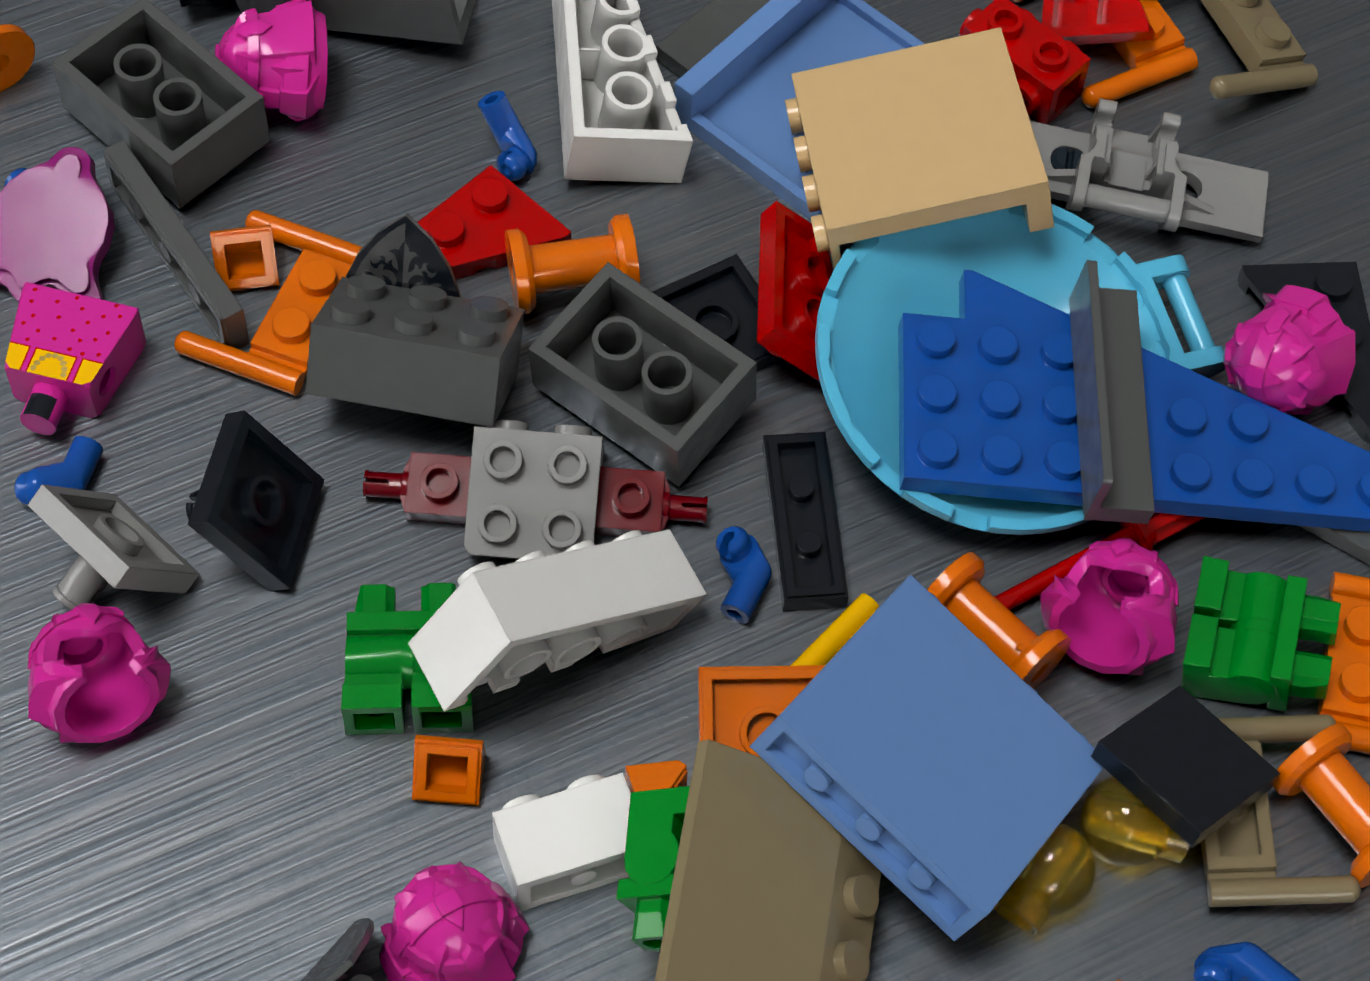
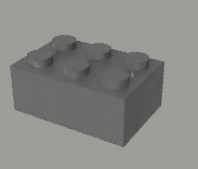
(165, 98)
(415, 350)
(643, 373)

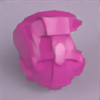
(281, 56)
(1292, 352)
(1115, 608)
(93, 675)
(452, 928)

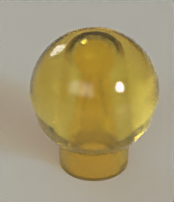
(1125, 829)
(1051, 882)

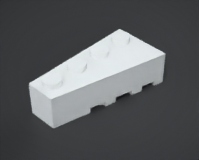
(613, 97)
(553, 611)

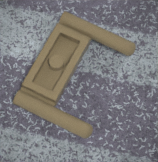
(1263, 46)
(1241, 853)

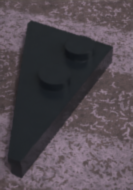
(1344, 289)

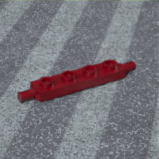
(628, 499)

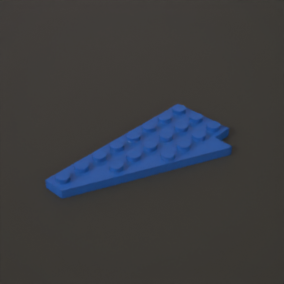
(996, 417)

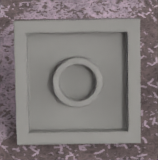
(111, 546)

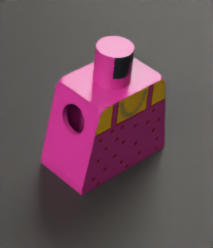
(69, 354)

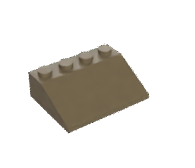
(763, 882)

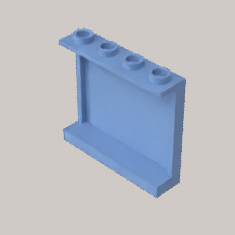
(741, 86)
(931, 758)

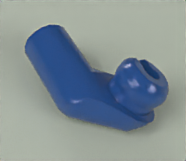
(518, 152)
(71, 473)
(747, 571)
(1239, 963)

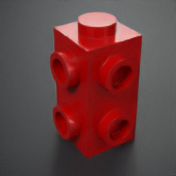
(1045, 65)

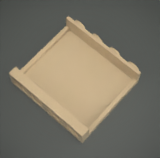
(916, 140)

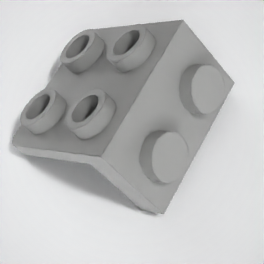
(531, 489)

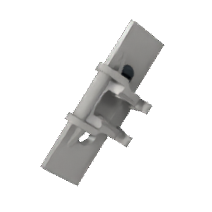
(1149, 177)

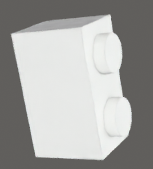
(564, 839)

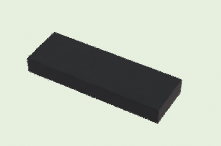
(804, 522)

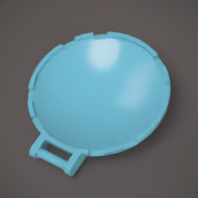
(921, 275)

